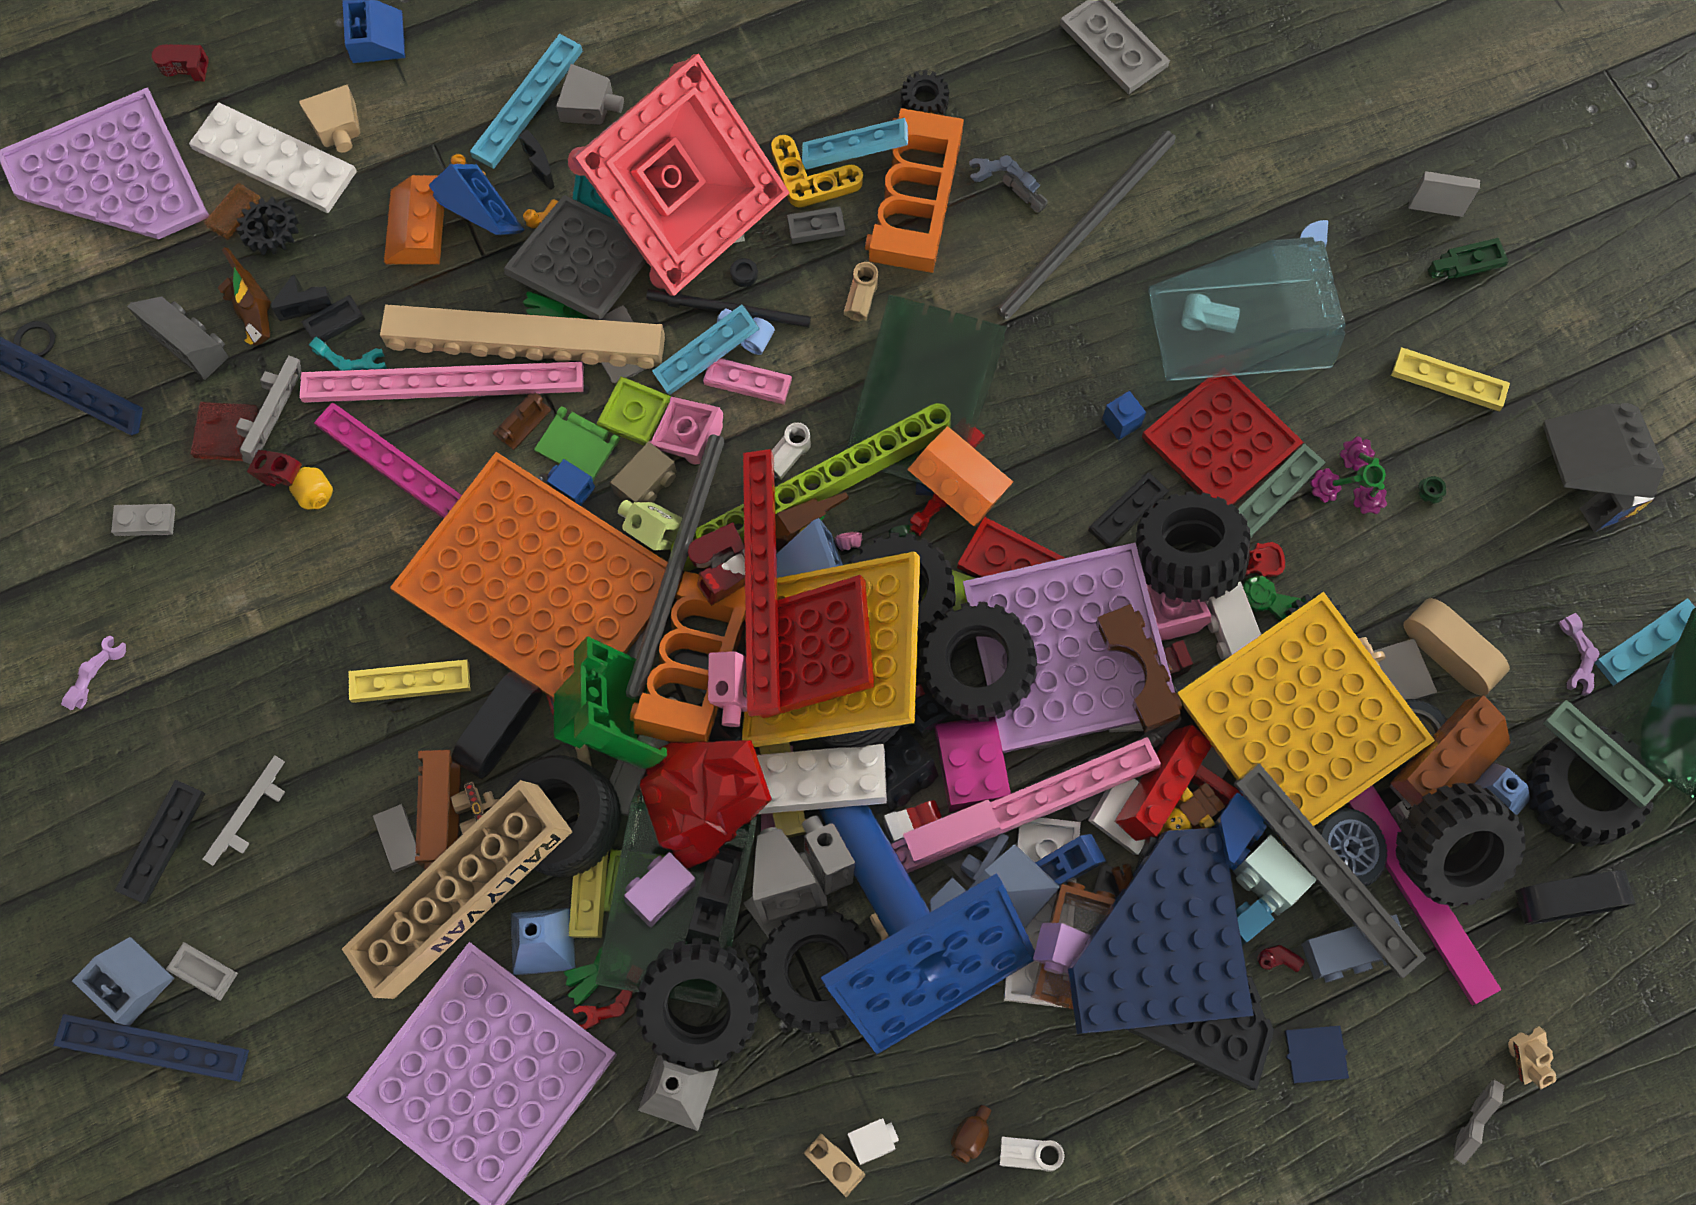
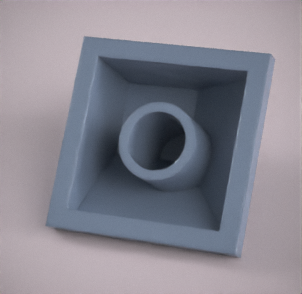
(1024, 882)

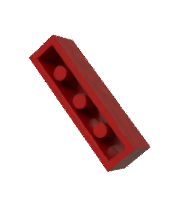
(1163, 787)

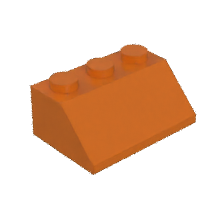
(414, 223)
(960, 476)

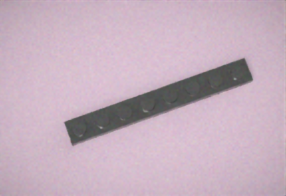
(1330, 871)

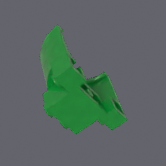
(595, 709)

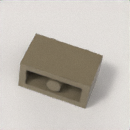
(644, 475)

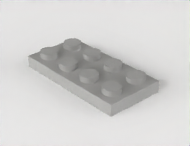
(1114, 43)

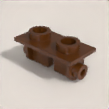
(522, 421)

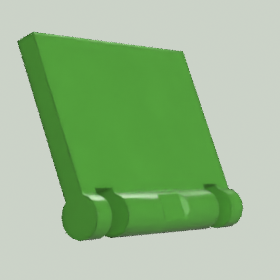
(577, 442)

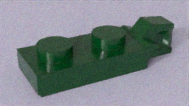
(1470, 259)

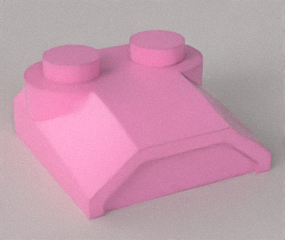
(687, 428)
(1178, 617)

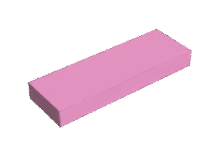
(748, 380)
(951, 831)

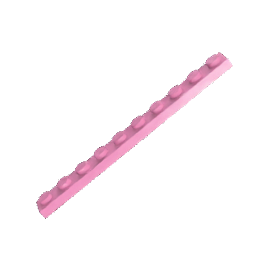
(442, 382)
(1057, 793)

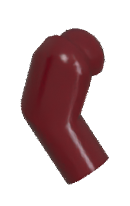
(1279, 955)

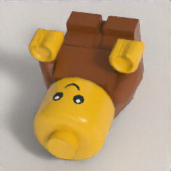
(1194, 810)

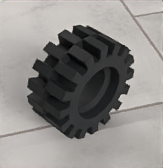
(925, 83)

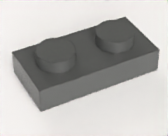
(816, 225)

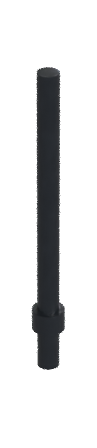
(718, 306)

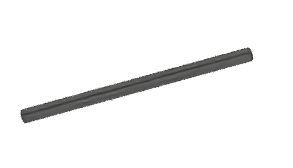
(1086, 225)
(674, 568)

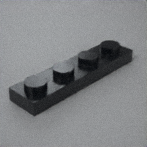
(160, 842)

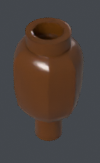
(971, 1136)

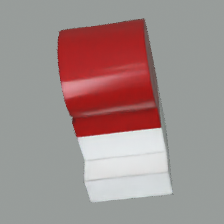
(910, 819)

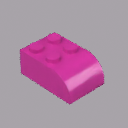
(971, 762)

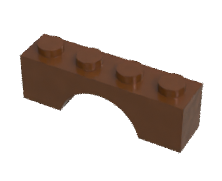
(1124, 633)

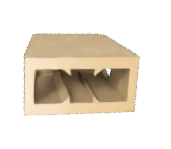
(333, 117)

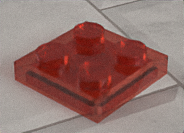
(216, 430)

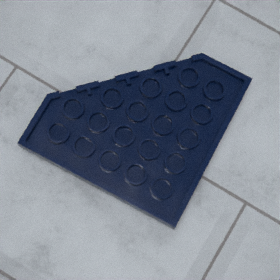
(1166, 945)

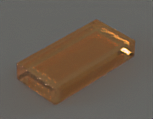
(224, 217)

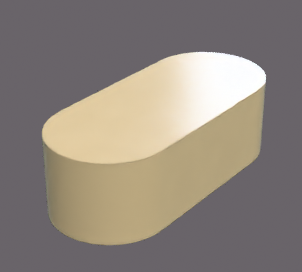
(1456, 646)

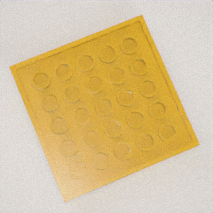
(893, 627)
(1307, 710)

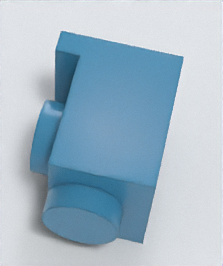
(1253, 919)

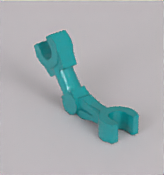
(341, 364)

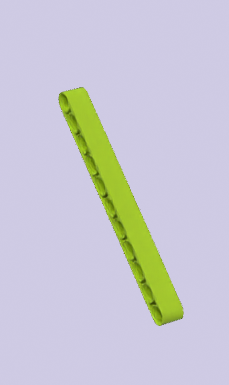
(846, 462)

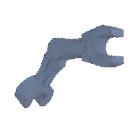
(1006, 164)

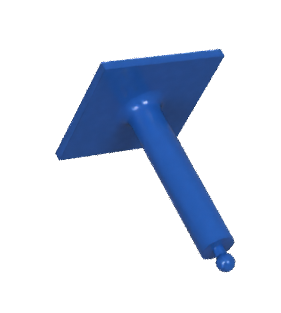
(930, 957)

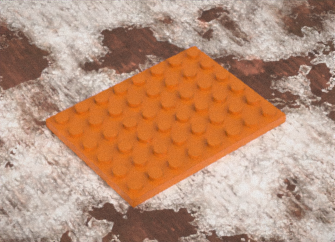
(531, 576)

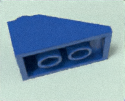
(472, 196)

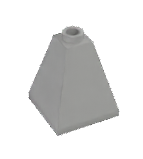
(781, 878)
(685, 1103)

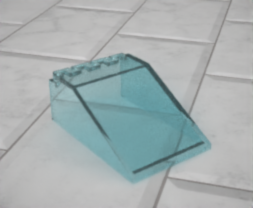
(1250, 313)

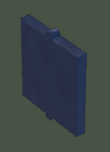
(1316, 1054)

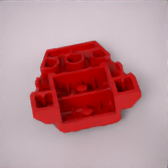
(703, 796)

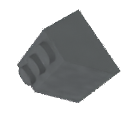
(180, 334)

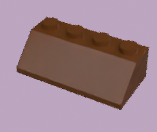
(1460, 753)

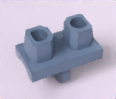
(994, 847)

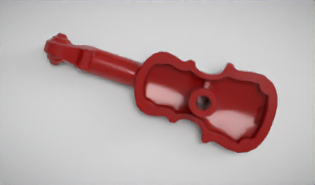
(1266, 560)

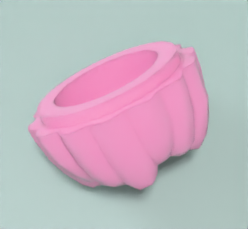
(848, 540)

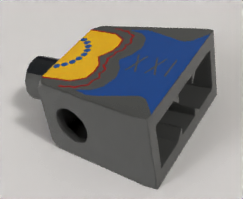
(1601, 516)

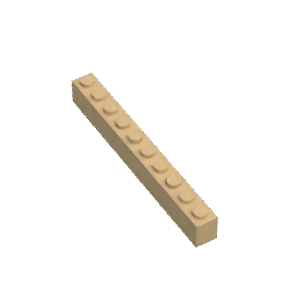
(522, 336)

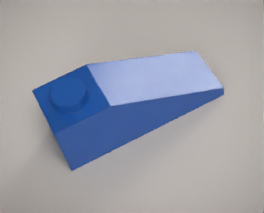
(1072, 860)

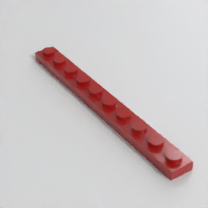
(761, 584)

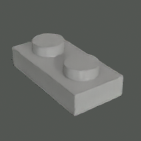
(143, 519)

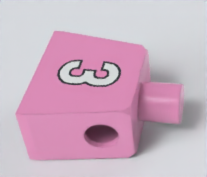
(728, 685)

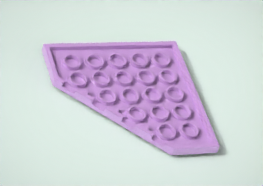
(110, 169)

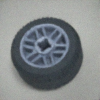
(1356, 842)

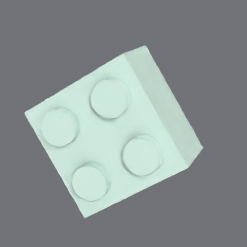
(1274, 875)

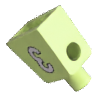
(650, 523)

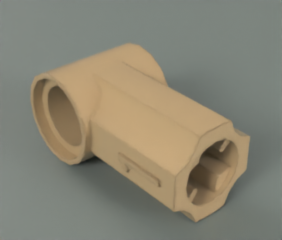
(861, 292)

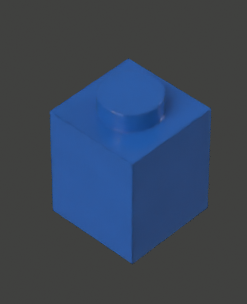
(1124, 415)
(571, 482)

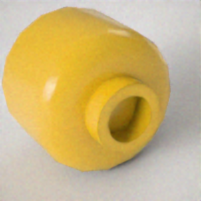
(311, 488)

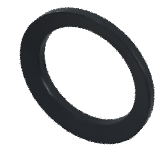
(35, 324)

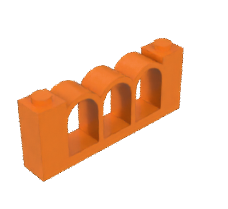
(908, 247)
(679, 720)

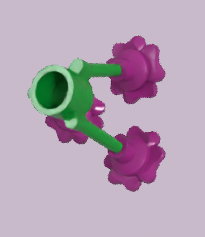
(1370, 476)

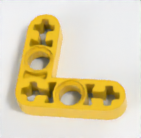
(803, 182)

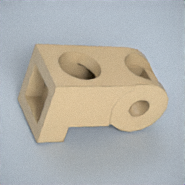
(834, 1165)

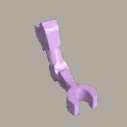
(1573, 626)
(78, 693)

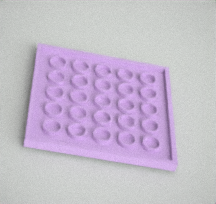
(1077, 680)
(482, 1077)

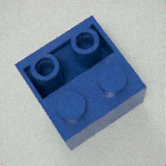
(373, 31)
(1238, 827)

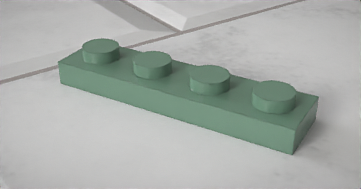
(1280, 488)
(1603, 754)

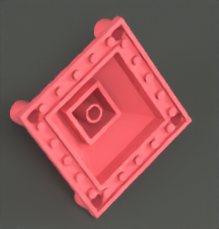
(681, 174)

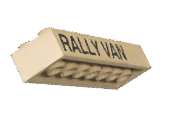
(456, 890)

